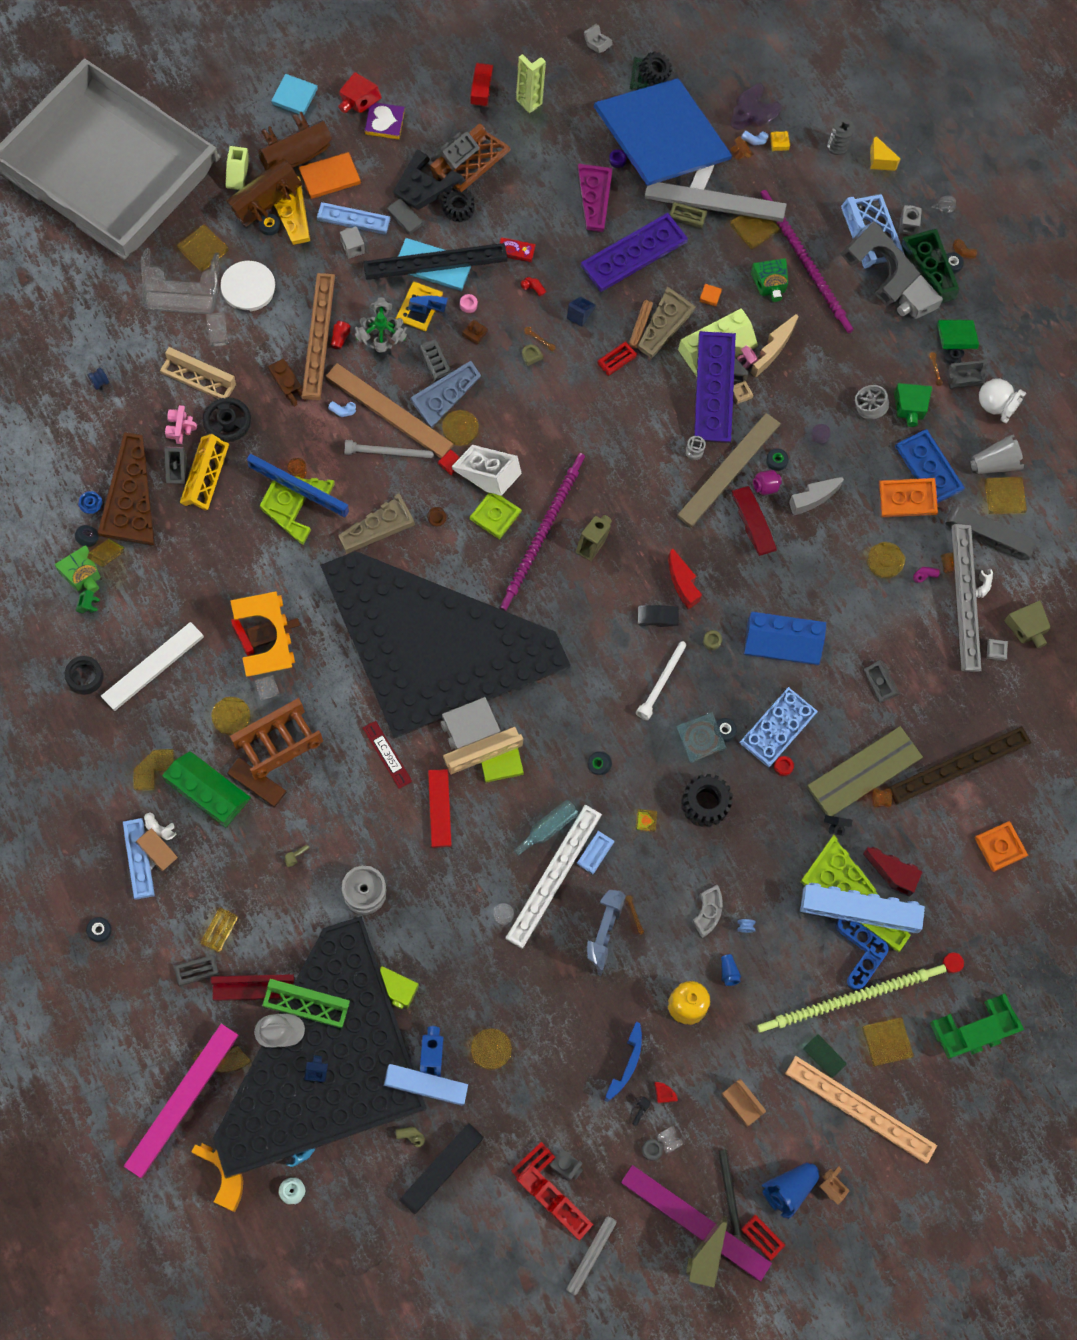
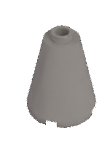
(999, 457)

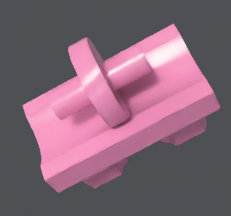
(177, 432)

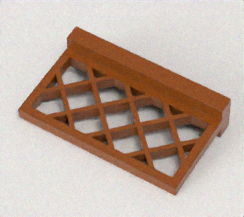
(441, 167)

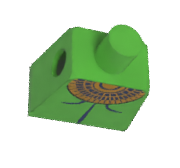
(79, 570)

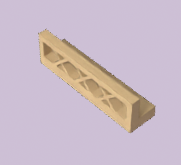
(198, 368)
(483, 750)

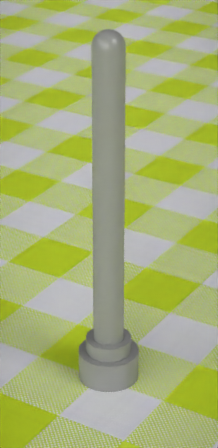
(353, 447)

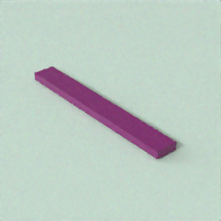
(694, 1221)

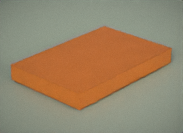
(329, 175)
(908, 497)

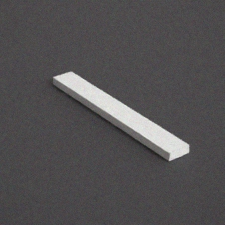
(553, 877)

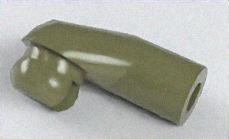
(412, 1134)

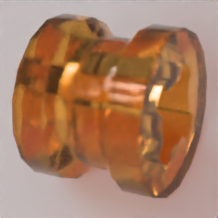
(297, 464)
(882, 798)

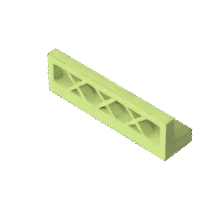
(530, 83)

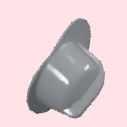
(279, 1030)

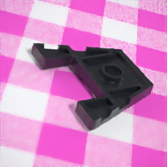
(420, 189)

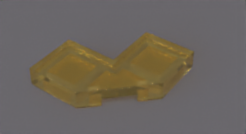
(144, 772)

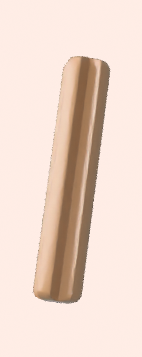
(640, 324)

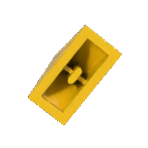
(882, 157)

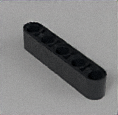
(441, 1168)

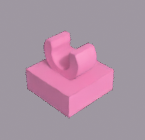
(749, 355)

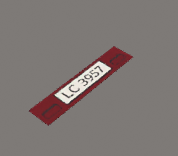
(387, 754)

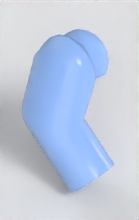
(755, 140)
(343, 411)

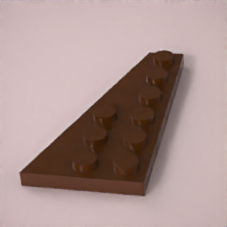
(128, 501)

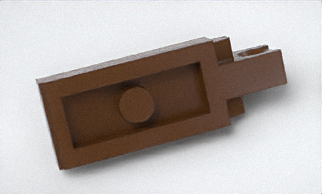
(267, 632)

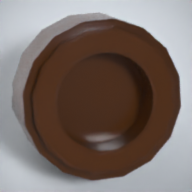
(436, 516)

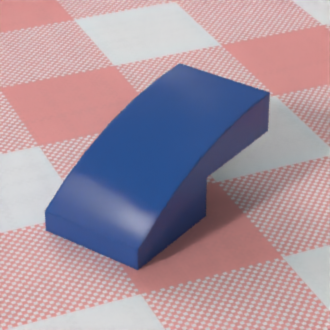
(421, 303)

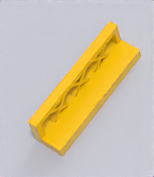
(198, 472)

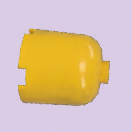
(689, 1002)

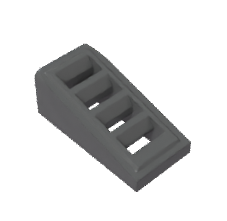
(430, 349)

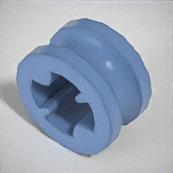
(746, 925)

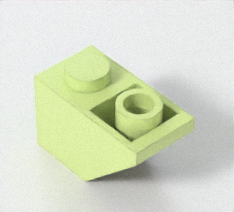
(237, 167)

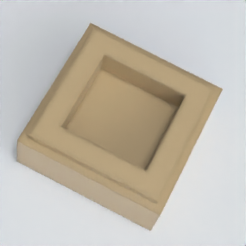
(741, 392)

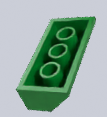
(206, 788)

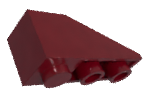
(897, 874)

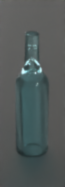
(549, 825)

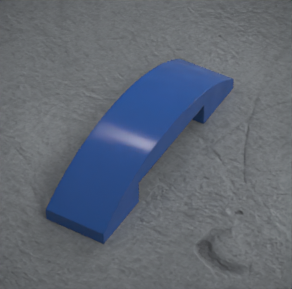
(635, 1040)

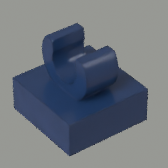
(316, 1070)

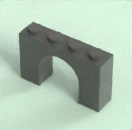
(901, 270)

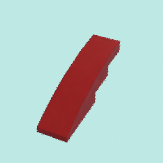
(554, 1201)

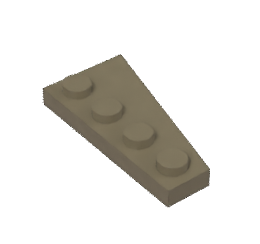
(667, 319)
(384, 522)

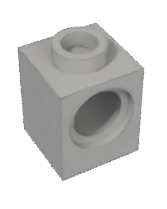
(907, 225)
(352, 242)

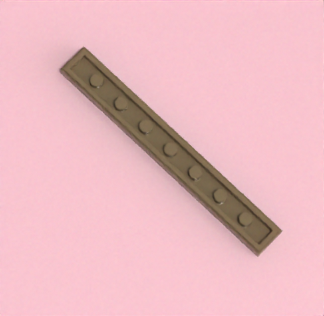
(728, 470)

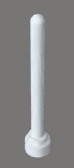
(645, 710)

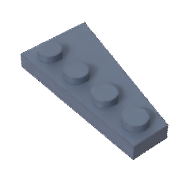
(443, 395)

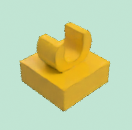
(779, 141)

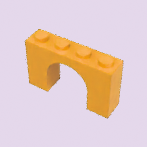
(266, 606)

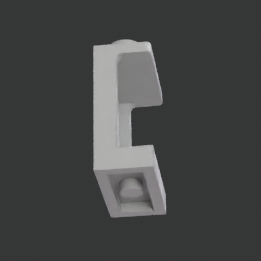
(469, 724)

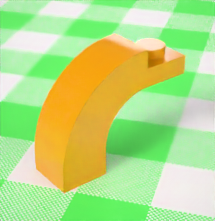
(231, 1188)

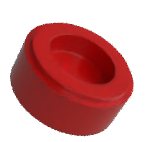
(783, 766)
(953, 962)

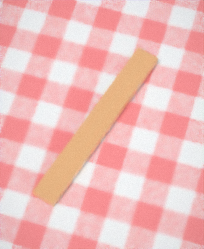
(861, 1109)

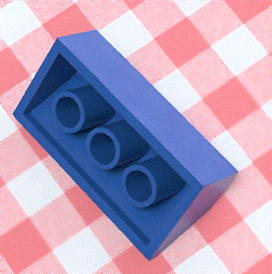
(785, 638)

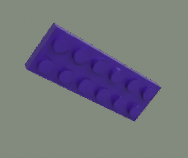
(634, 252)
(715, 386)

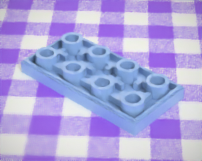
(778, 727)

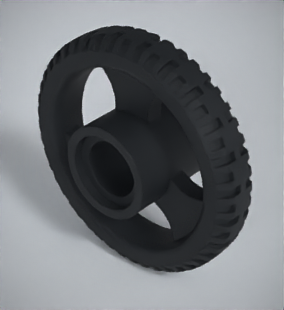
(226, 412)

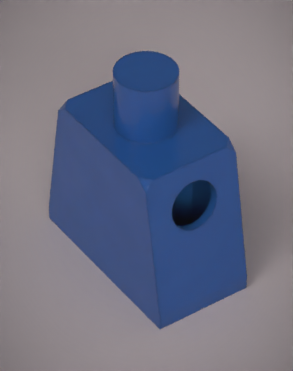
(432, 1052)

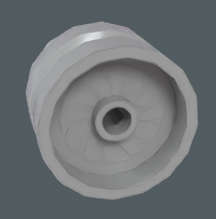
(370, 880)

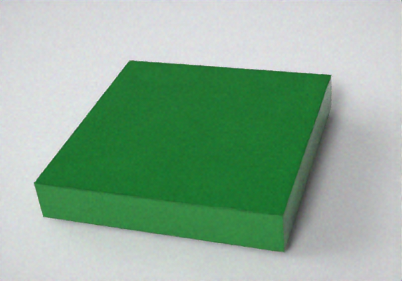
(958, 334)

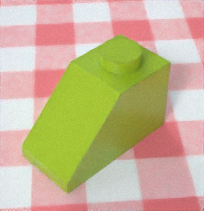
(399, 988)

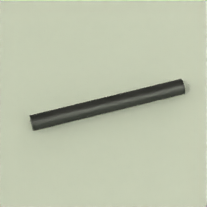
(729, 1192)

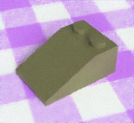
(705, 1261)

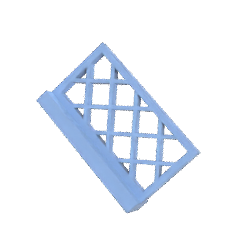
(854, 219)

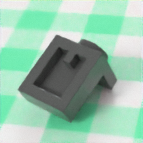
(566, 1165)

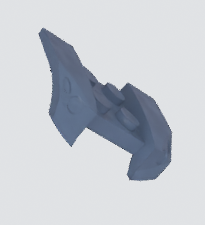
(598, 951)

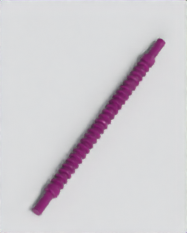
(803, 256)

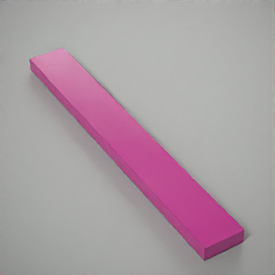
(181, 1101)

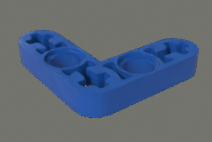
(870, 954)

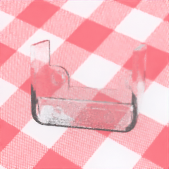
(179, 295)

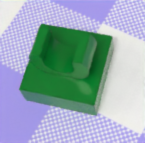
(85, 600)

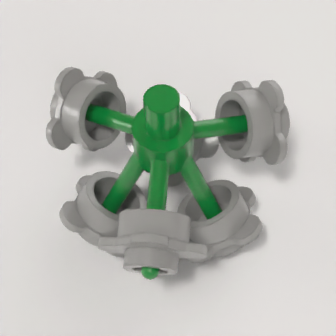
(381, 323)

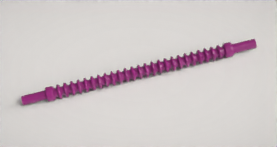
(512, 589)

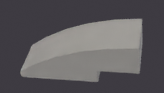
(814, 495)

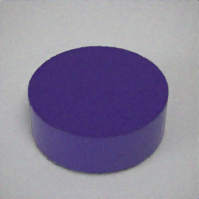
(617, 158)

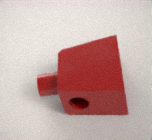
(358, 94)

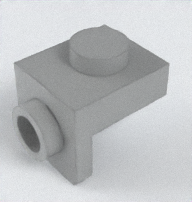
(596, 40)

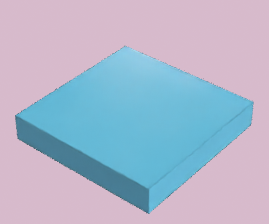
(294, 94)

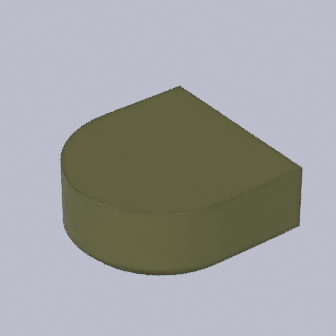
(531, 354)

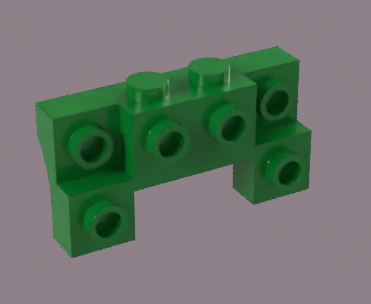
(972, 1037)

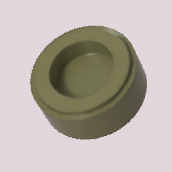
(712, 640)

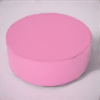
(468, 303)

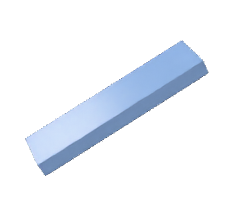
(352, 218)
(138, 860)
(425, 1084)

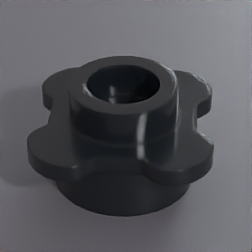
(954, 359)

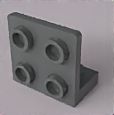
(456, 149)

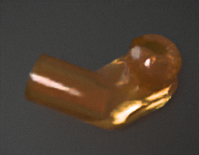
(960, 248)

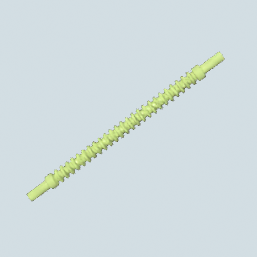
(921, 975)

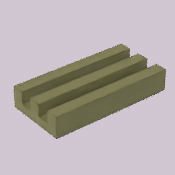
(687, 218)

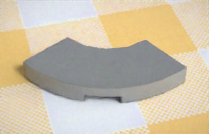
(710, 911)

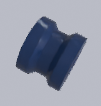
(98, 378)

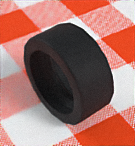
(80, 661)

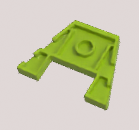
(284, 505)

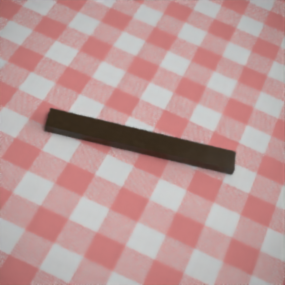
(959, 765)

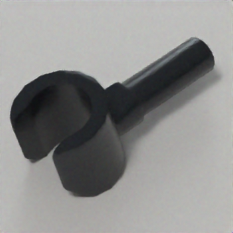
(644, 1104)

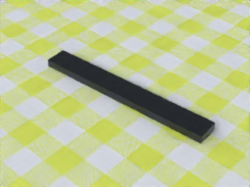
(435, 261)

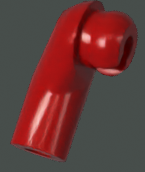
(533, 283)

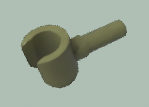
(290, 858)

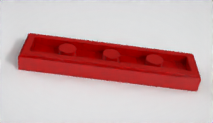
(439, 808)

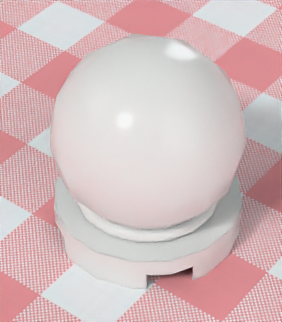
(999, 398)

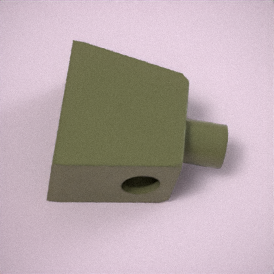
(595, 532)
(1029, 624)

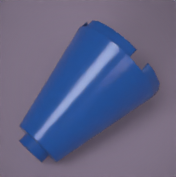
(791, 1188)

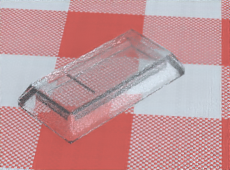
(217, 329)

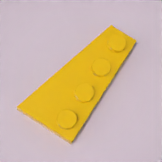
(294, 217)

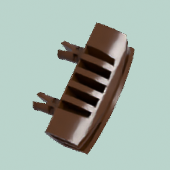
(297, 147)
(264, 192)

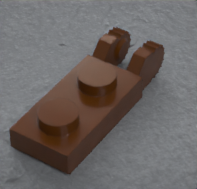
(286, 380)

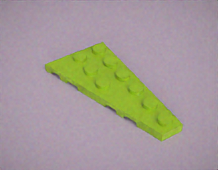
(838, 870)

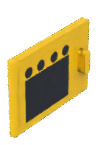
(414, 318)

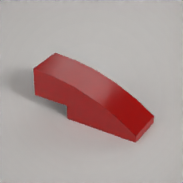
(481, 84)
(683, 580)

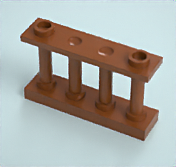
(273, 721)

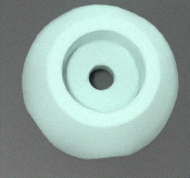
(285, 1194)

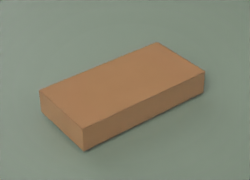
(156, 849)

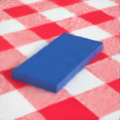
(928, 461)

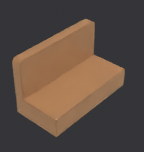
(743, 1102)

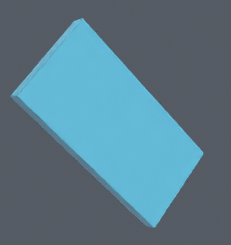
(450, 278)

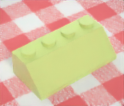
(733, 323)

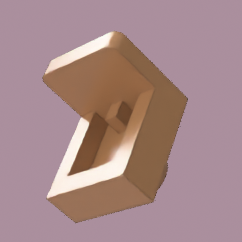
(833, 1186)

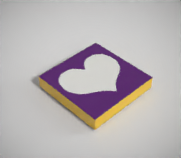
(385, 120)

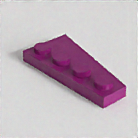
(595, 190)

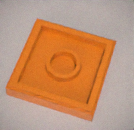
(1001, 846)

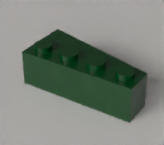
(930, 259)

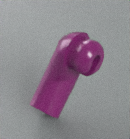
(924, 572)

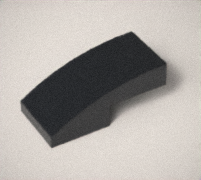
(658, 615)

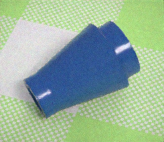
(730, 972)

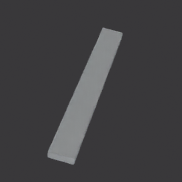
(716, 201)
(966, 598)

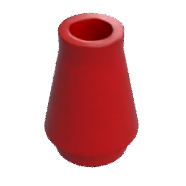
(340, 333)

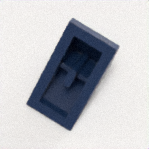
(580, 310)

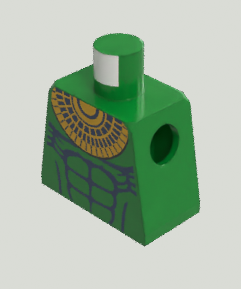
(771, 278)

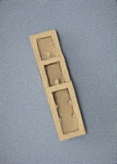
(776, 343)

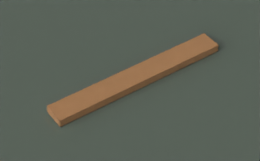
(318, 337)
(389, 411)

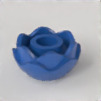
(88, 497)

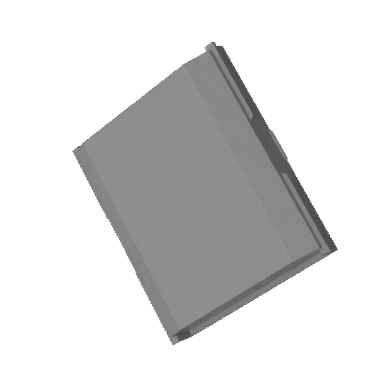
(105, 158)

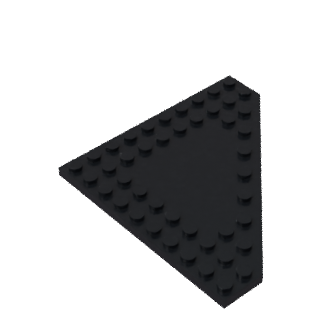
(433, 645)
(285, 1115)

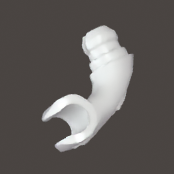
(987, 580)
(164, 832)

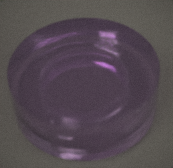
(821, 433)

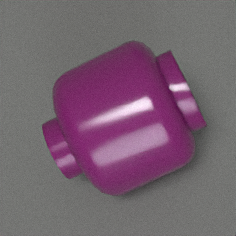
(767, 482)

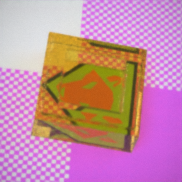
(646, 820)

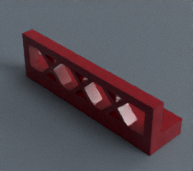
(246, 987)

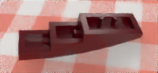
(754, 521)

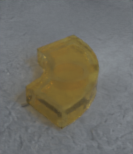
(233, 1060)

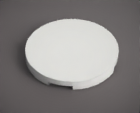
(248, 285)

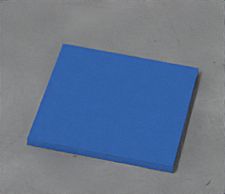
(662, 131)

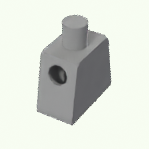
(919, 299)

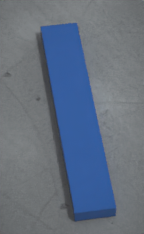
(298, 485)

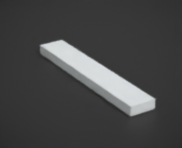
(152, 666)

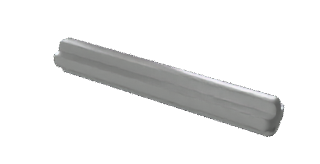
(591, 1255)

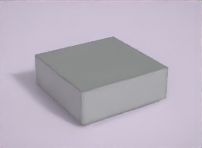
(997, 649)

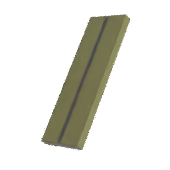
(864, 772)

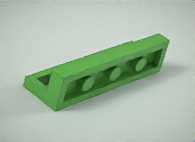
(307, 995)

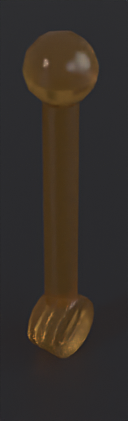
(528, 330)
(932, 356)
(629, 899)

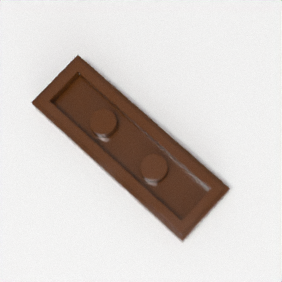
(262, 787)

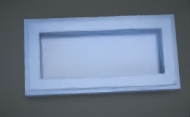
(595, 852)

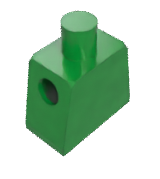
(912, 402)

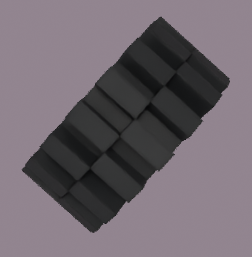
(658, 61)
(458, 213)

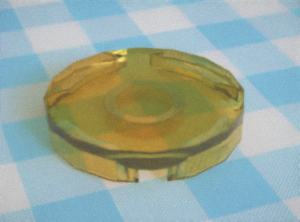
(460, 427)
(885, 560)
(230, 715)
(491, 1049)

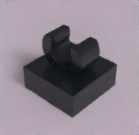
(837, 824)

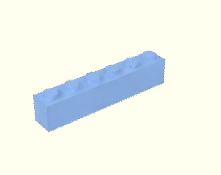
(862, 908)

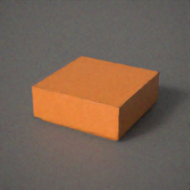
(710, 295)

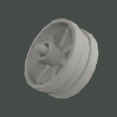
(871, 401)

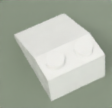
(488, 469)

